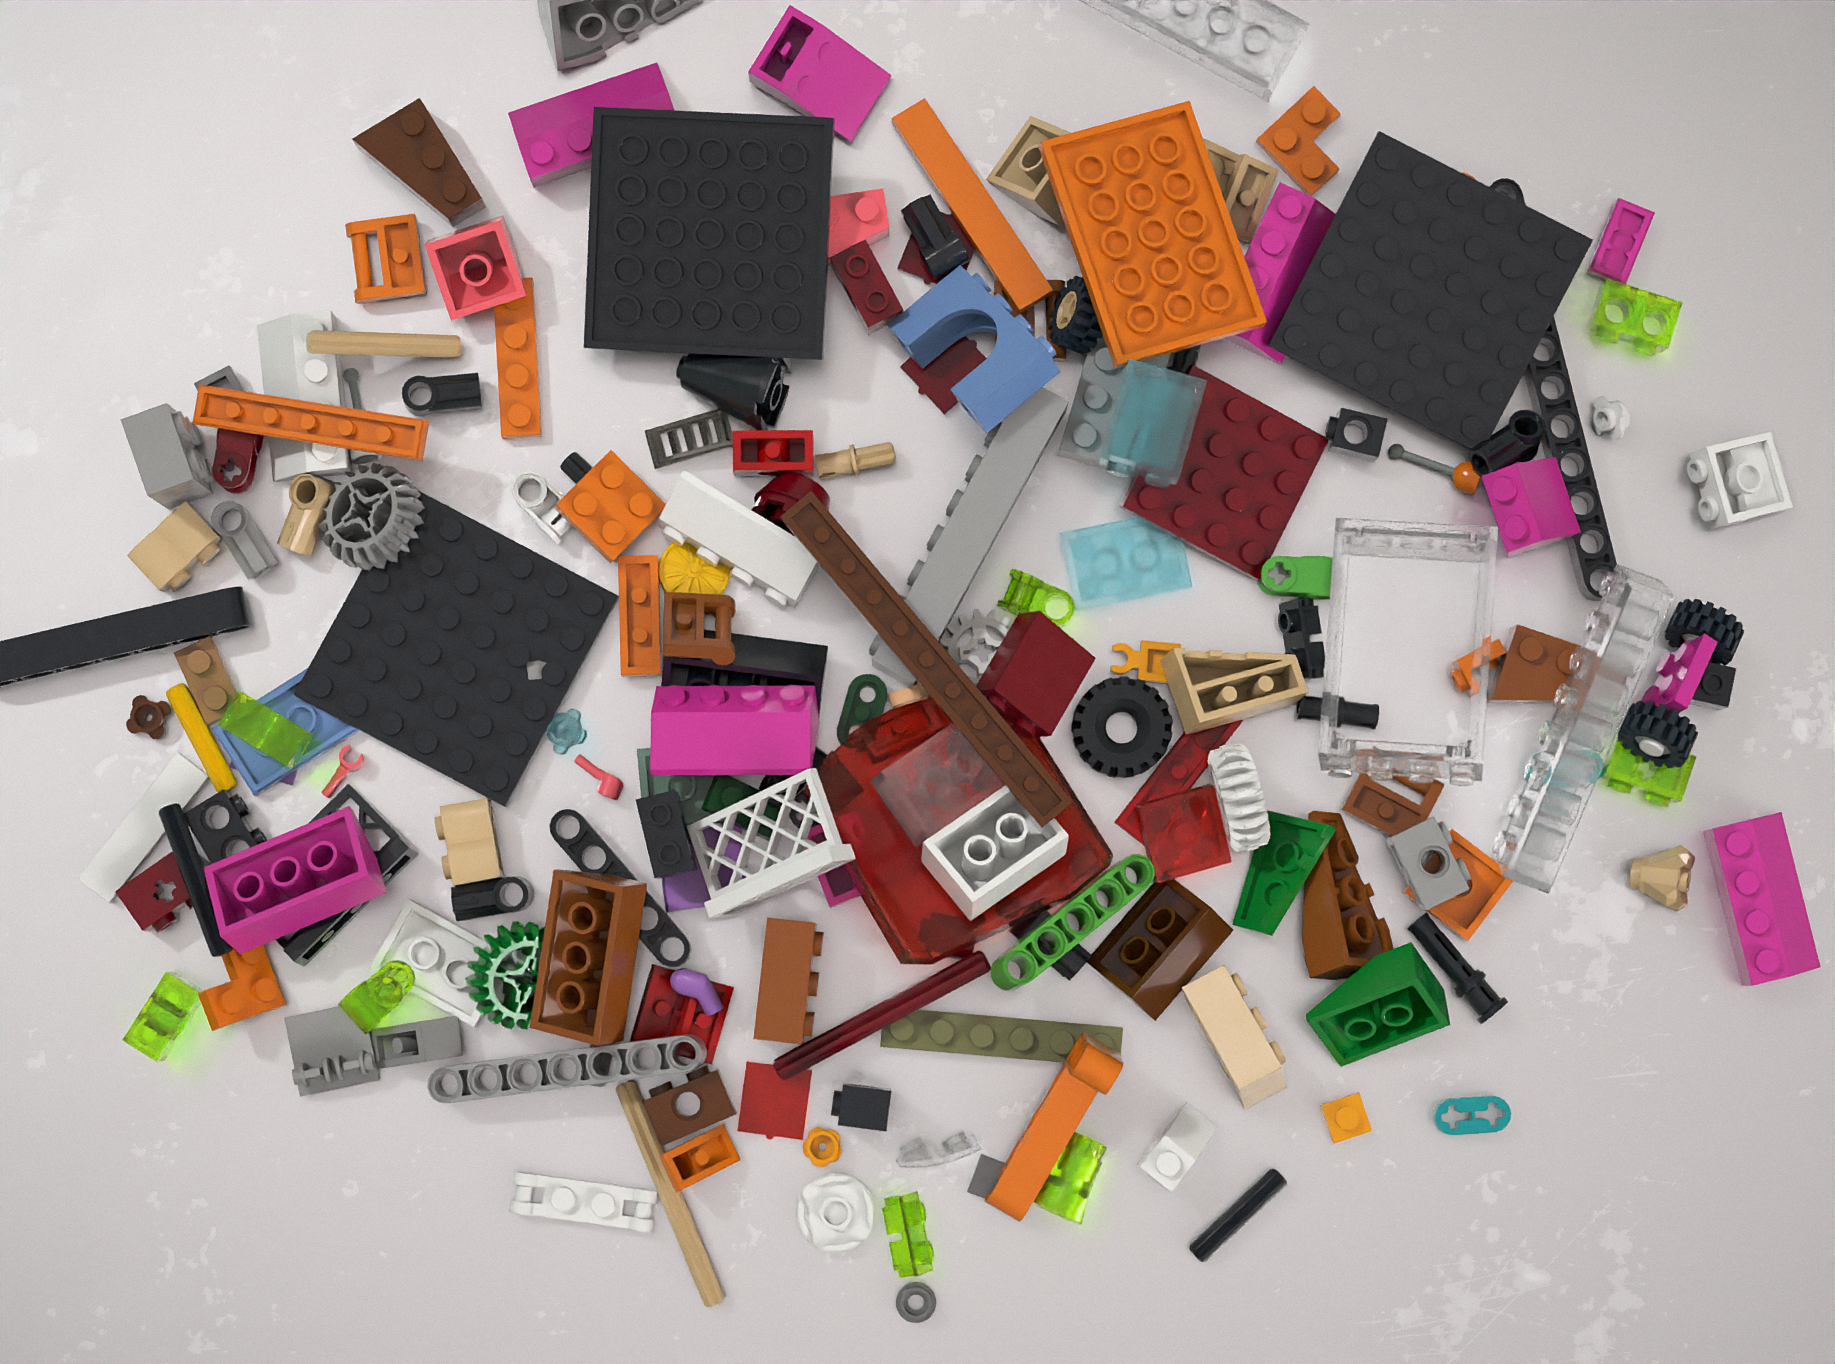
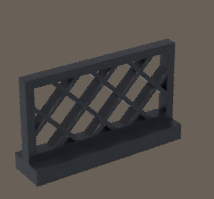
(391, 859)

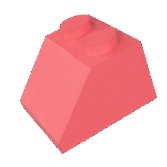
(476, 267)

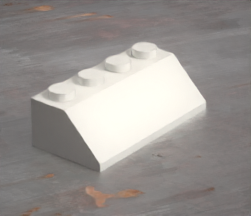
(303, 376)
(738, 539)

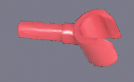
(342, 771)
(609, 786)

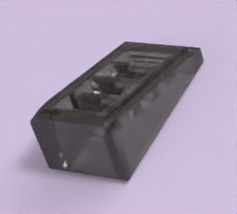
(722, 429)

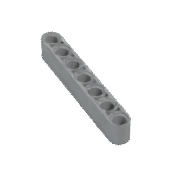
(548, 1068)

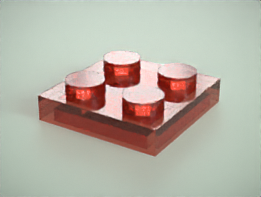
(1183, 833)

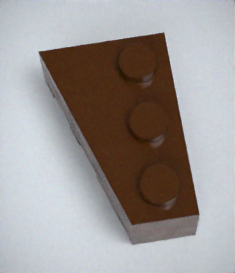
(420, 159)

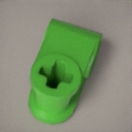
(1304, 577)

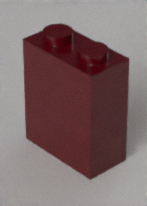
(1034, 674)

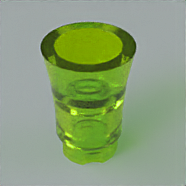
(1072, 1179)

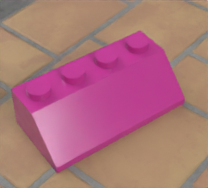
(559, 130)
(1279, 260)
(733, 730)
(293, 880)
(1761, 899)

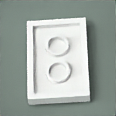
(437, 956)

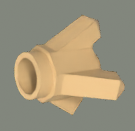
(1664, 876)

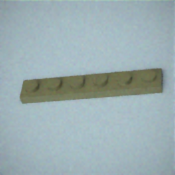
(993, 1035)

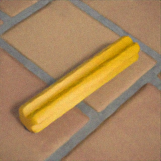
(201, 738)

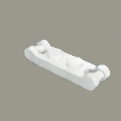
(583, 1201)

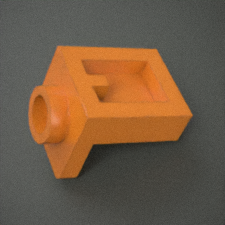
(1462, 667)

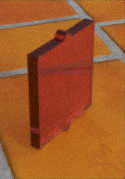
(773, 1104)

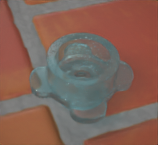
(558, 730)

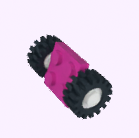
(1654, 723)

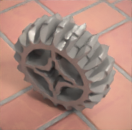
(385, 517)

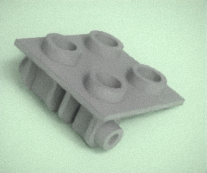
(329, 1051)

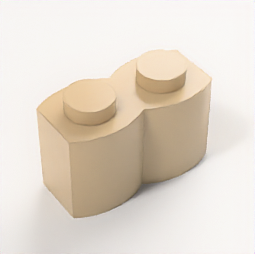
(175, 547)
(470, 842)

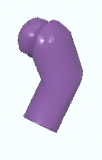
(696, 986)

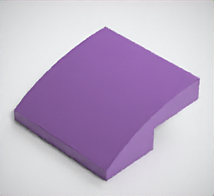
(689, 888)

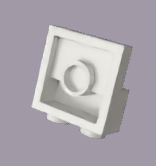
(1739, 480)

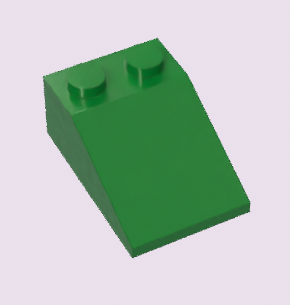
(1381, 1006)

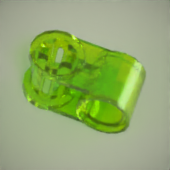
(1034, 597)
(376, 996)

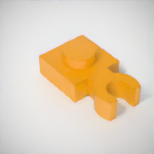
(1145, 661)

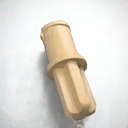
(853, 460)

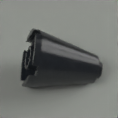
(738, 385)

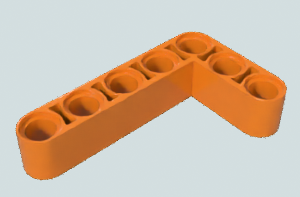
(1086, 1071)

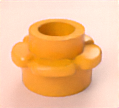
(832, 1151)

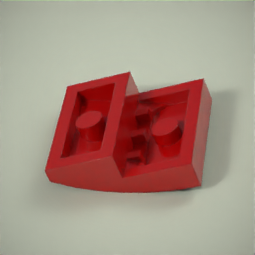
(673, 1014)

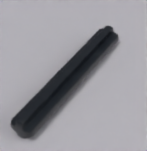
(193, 876)

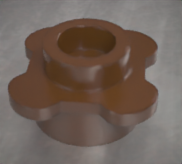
(137, 720)

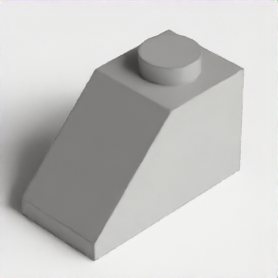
(416, 1042)

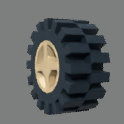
(1074, 318)

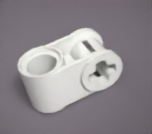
(542, 508)

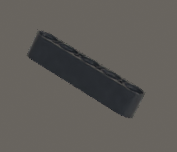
(588, 838)

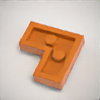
(1292, 142)
(248, 994)

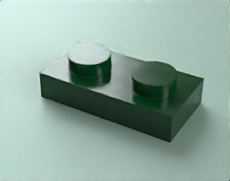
(728, 791)

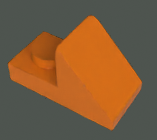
(699, 1158)

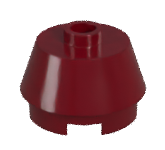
(785, 492)

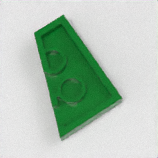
(1280, 871)

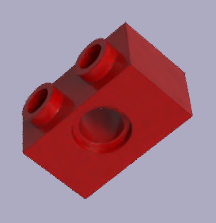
(773, 452)

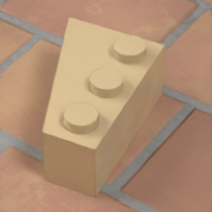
(1230, 687)
(1236, 1035)

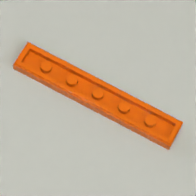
(972, 206)
(311, 422)

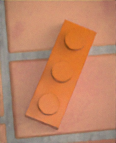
(639, 615)

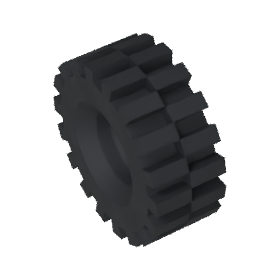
(1152, 721)

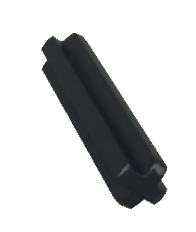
(1238, 1215)

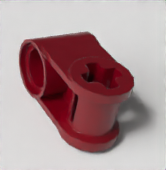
(239, 450)

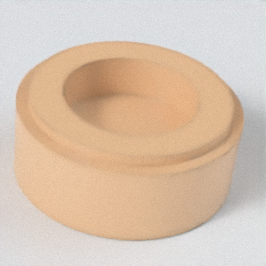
(907, 696)

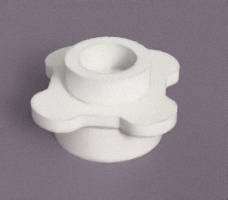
(1610, 417)

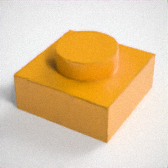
(1346, 1117)

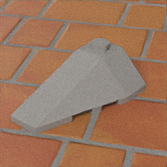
(585, 29)

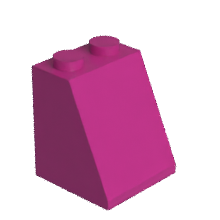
(1530, 505)

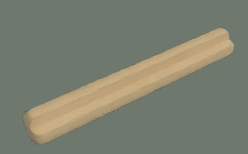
(383, 344)

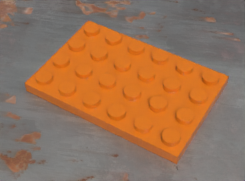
(1152, 234)

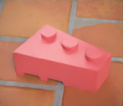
(856, 219)

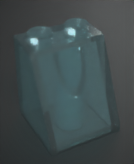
(1152, 423)

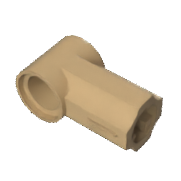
(305, 513)

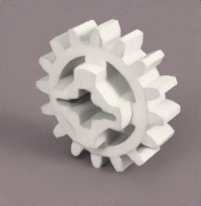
(979, 635)

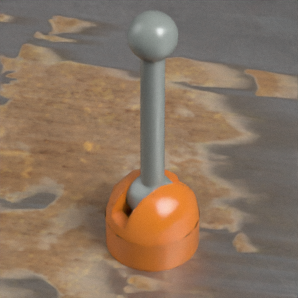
(1463, 474)

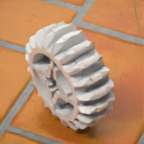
(1239, 797)

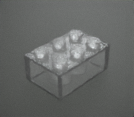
(935, 784)

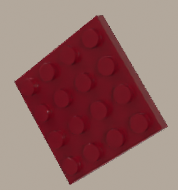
(1236, 479)

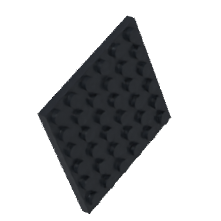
(708, 233)
(1430, 292)
(442, 648)

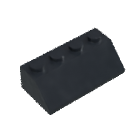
(756, 662)

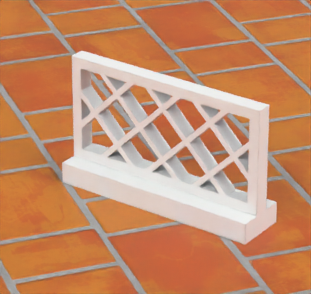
(787, 871)

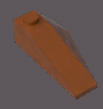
(1338, 916)

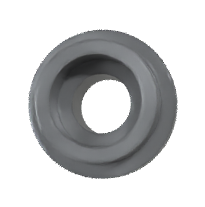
(925, 1311)

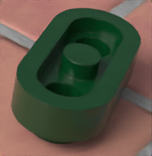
(855, 710)

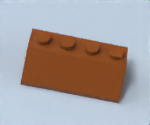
(588, 956)

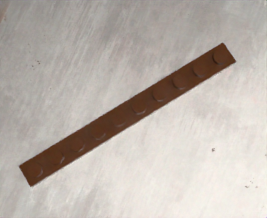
(926, 659)

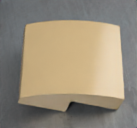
(1244, 186)

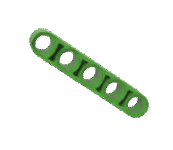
(1056, 929)

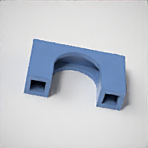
(963, 307)

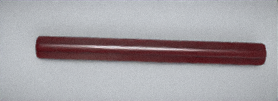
(881, 1015)

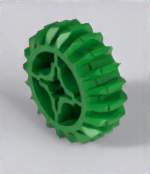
(516, 1005)

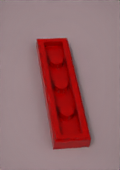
(1176, 771)

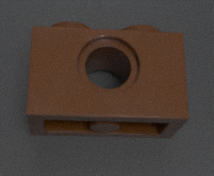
(671, 1122)

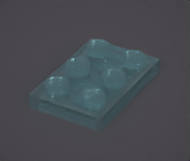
(1122, 563)

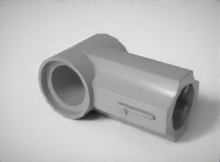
(244, 542)

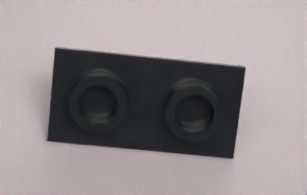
(1298, 621)

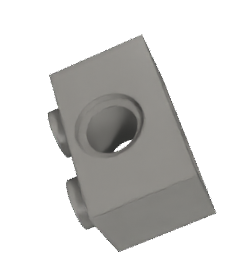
(1408, 850)

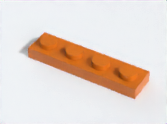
(518, 366)

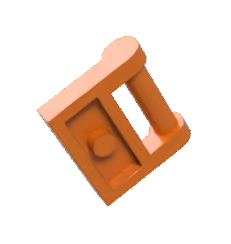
(398, 256)

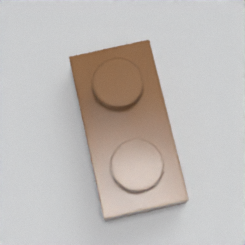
(207, 678)

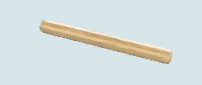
(673, 1202)

